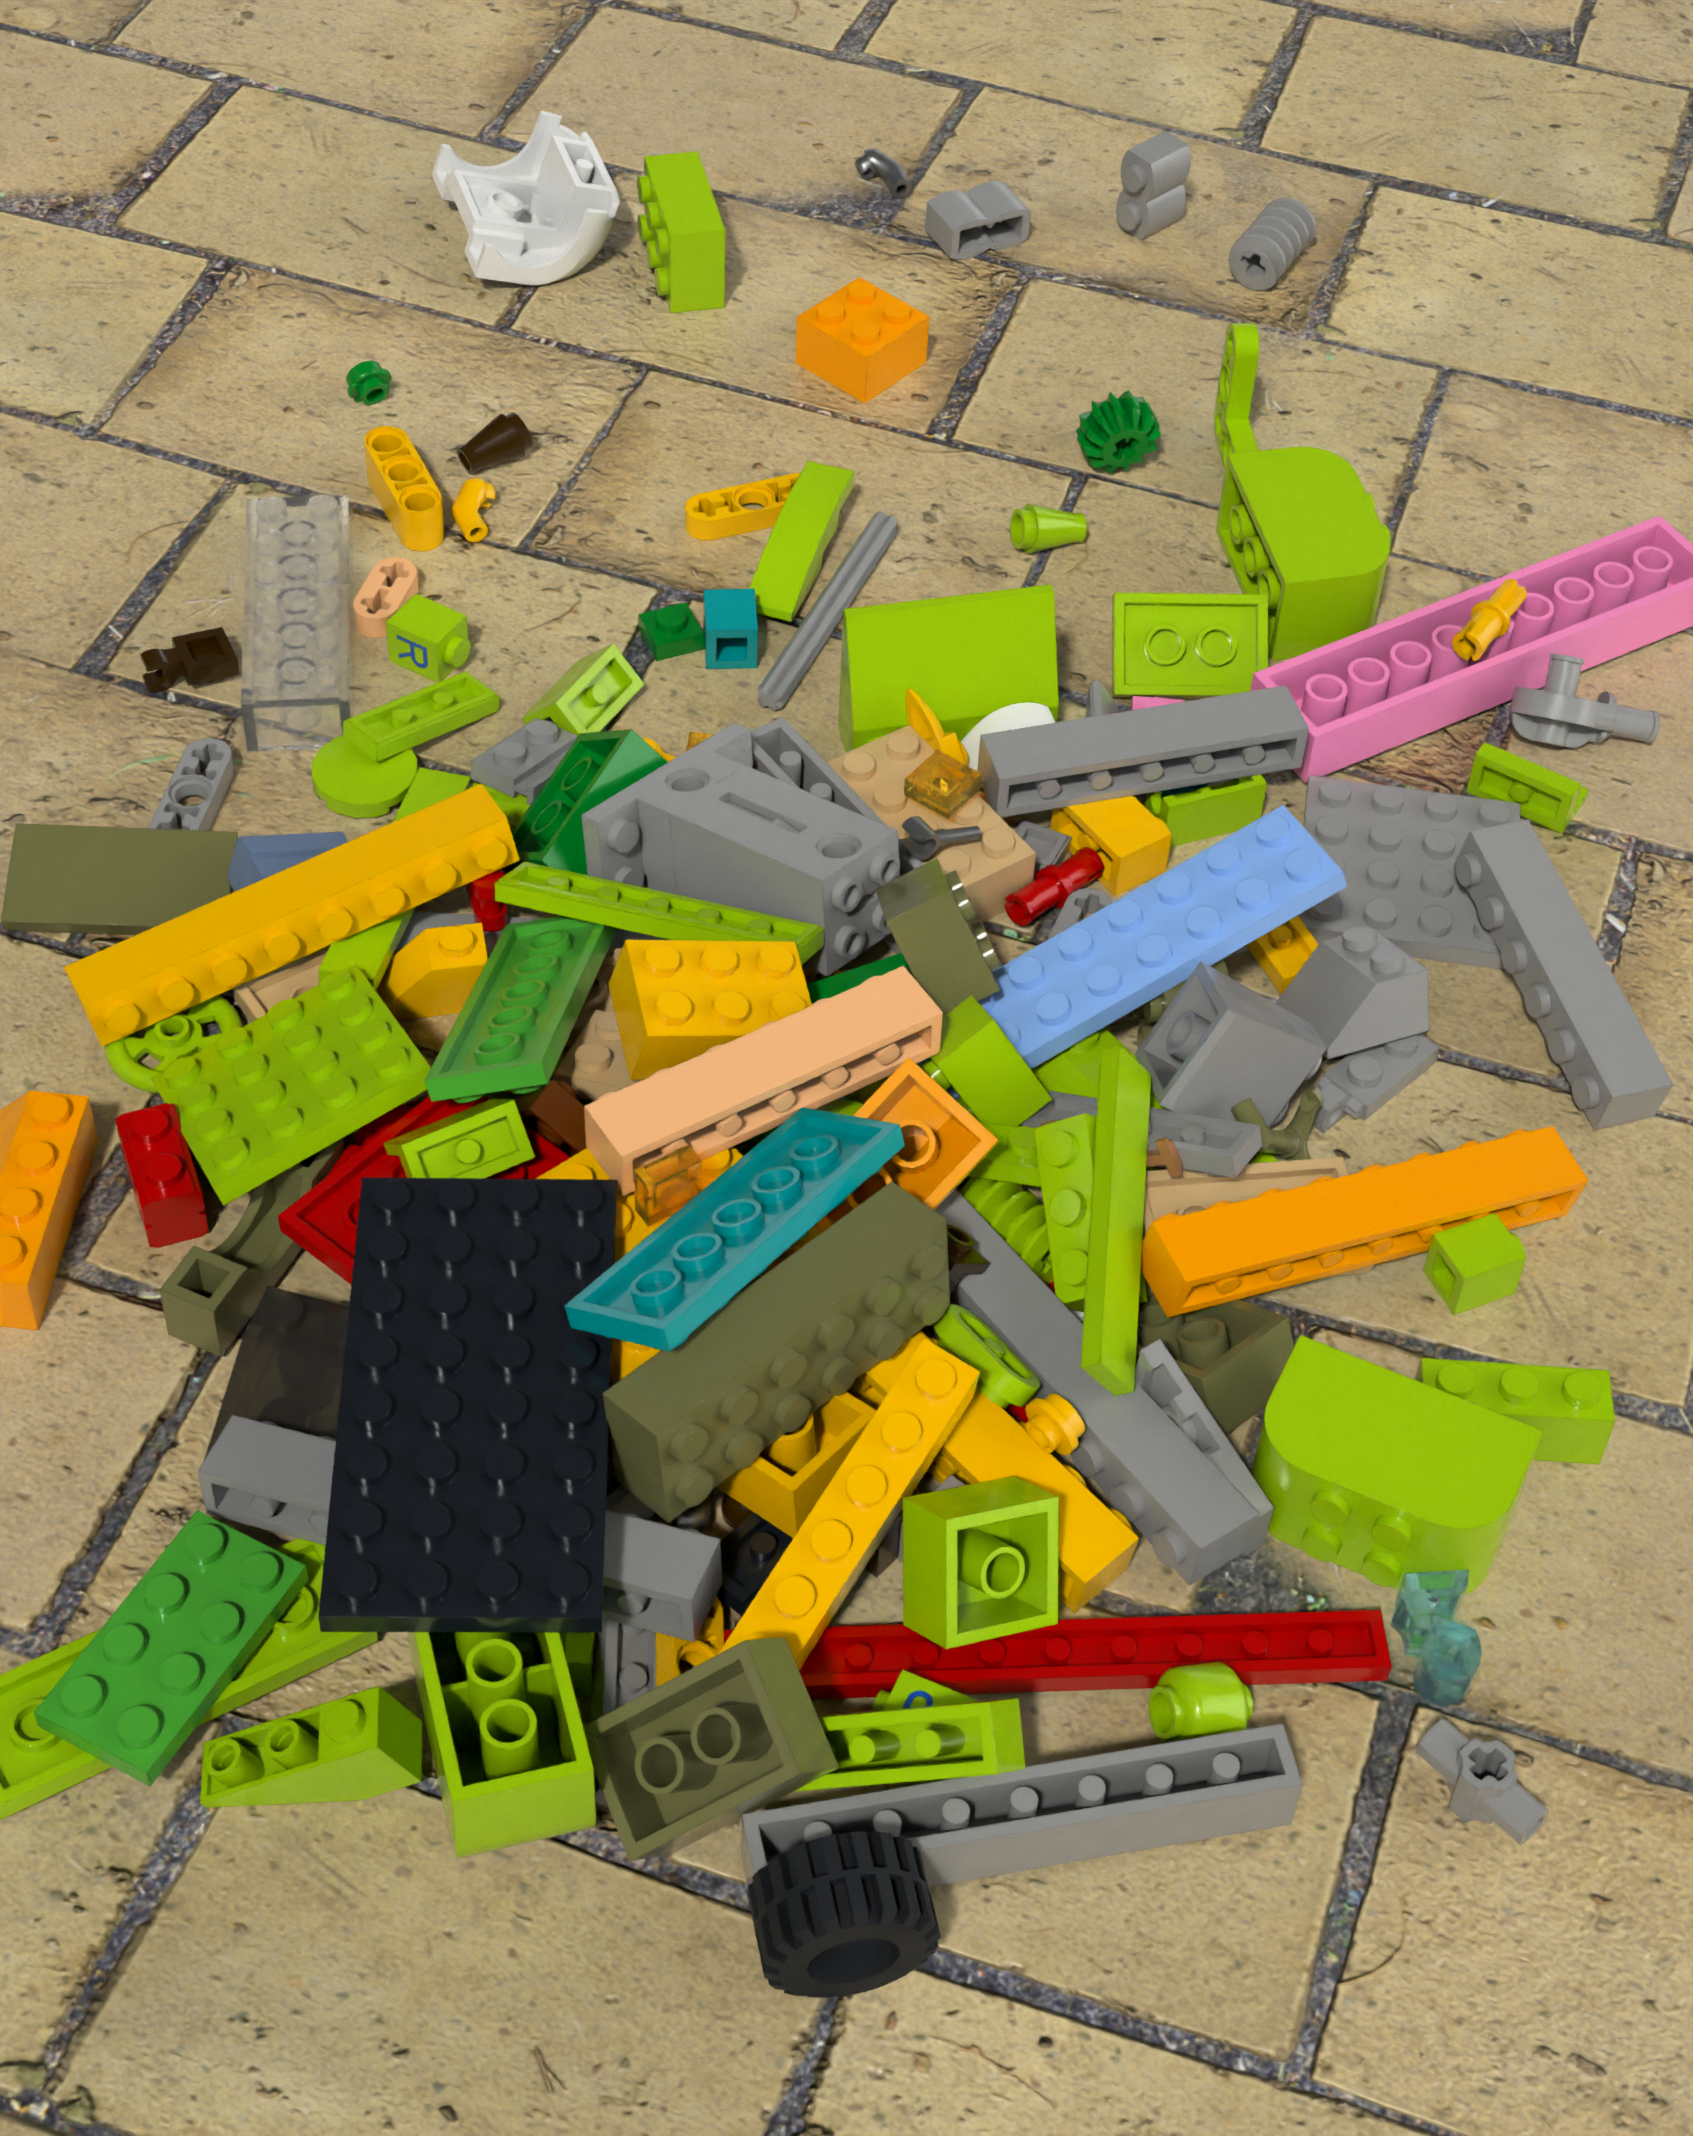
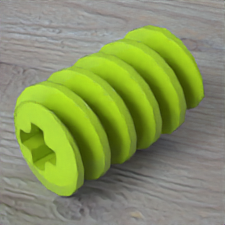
(1015, 1218)

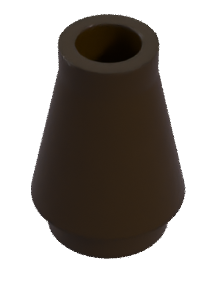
(496, 443)

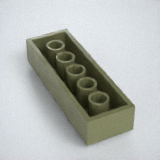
(778, 1351)

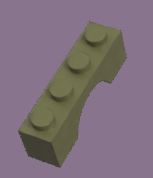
(220, 1289)

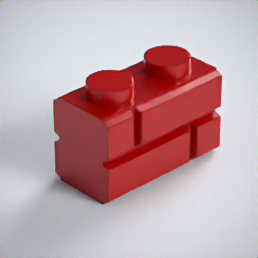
(162, 1175)

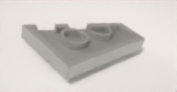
(1174, 1394)

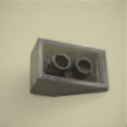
(289, 1365)

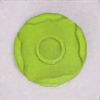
(356, 783)

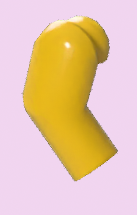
(465, 508)

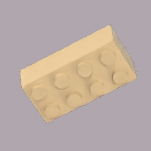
(987, 866)

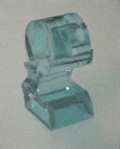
(1445, 1649)

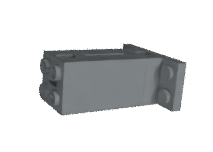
(748, 842)

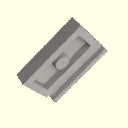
(523, 759)

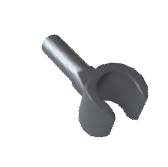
(925, 841)

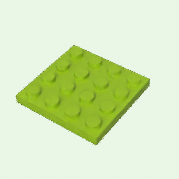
(292, 1082)

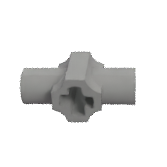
(1482, 1781)

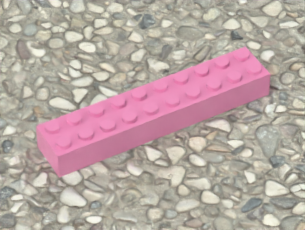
(1410, 681)

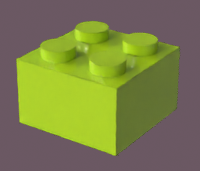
(980, 1561)

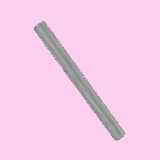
(826, 611)

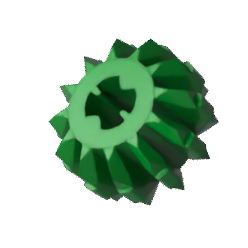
(1118, 432)

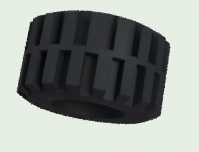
(843, 1914)

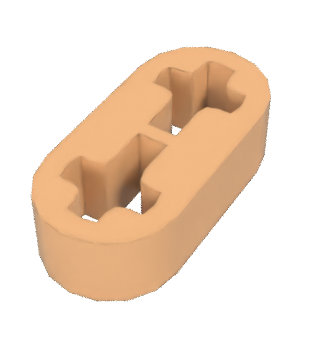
(375, 594)

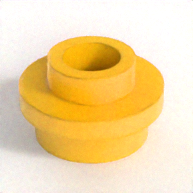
(1054, 1424)

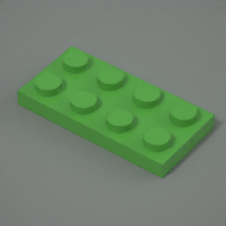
(172, 1647)

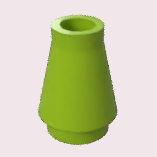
(1044, 528)

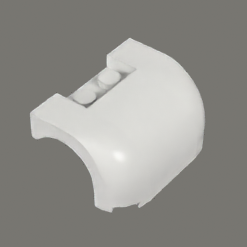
(536, 212)

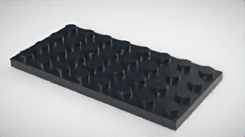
(471, 1411)

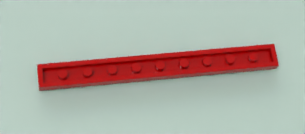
(1105, 1653)

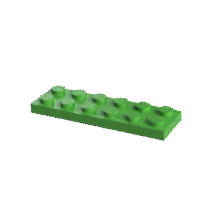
(520, 1009)

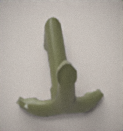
(1289, 1141)

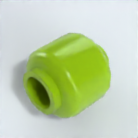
(1199, 1702)

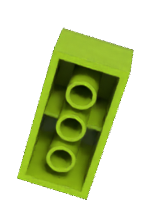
(1306, 538)
(1387, 1469)
(504, 1737)

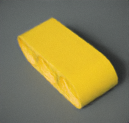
(404, 488)

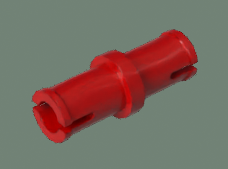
(1053, 886)

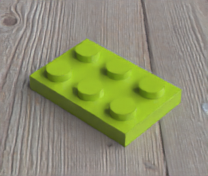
(1187, 644)

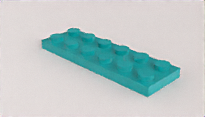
(734, 1229)

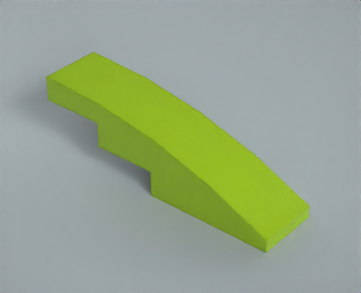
(799, 540)

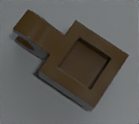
(196, 656)

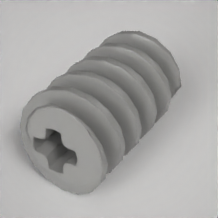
(1271, 243)

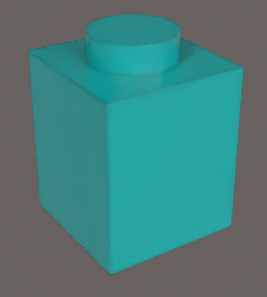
(730, 628)

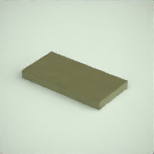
(111, 877)

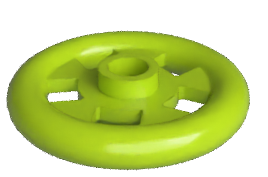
(125, 1052)

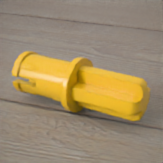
(1489, 620)

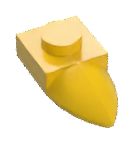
(927, 725)

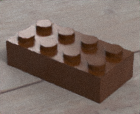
(554, 1115)

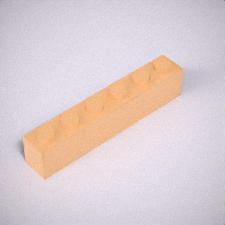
(765, 1076)

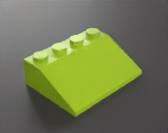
(954, 652)

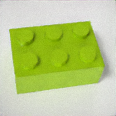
(682, 232)

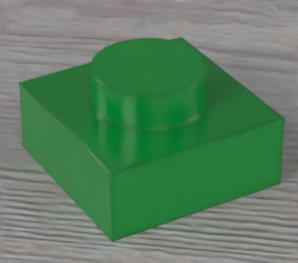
(671, 631)

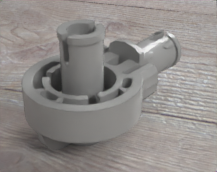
(1572, 721)

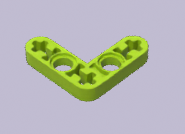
(1235, 390)

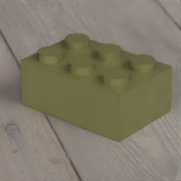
(708, 1748)

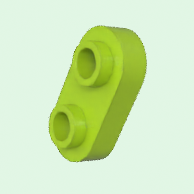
(1002, 1373)

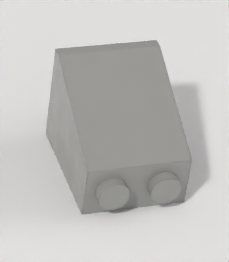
(1228, 1046)

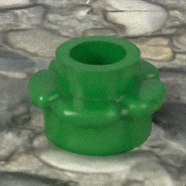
(368, 382)

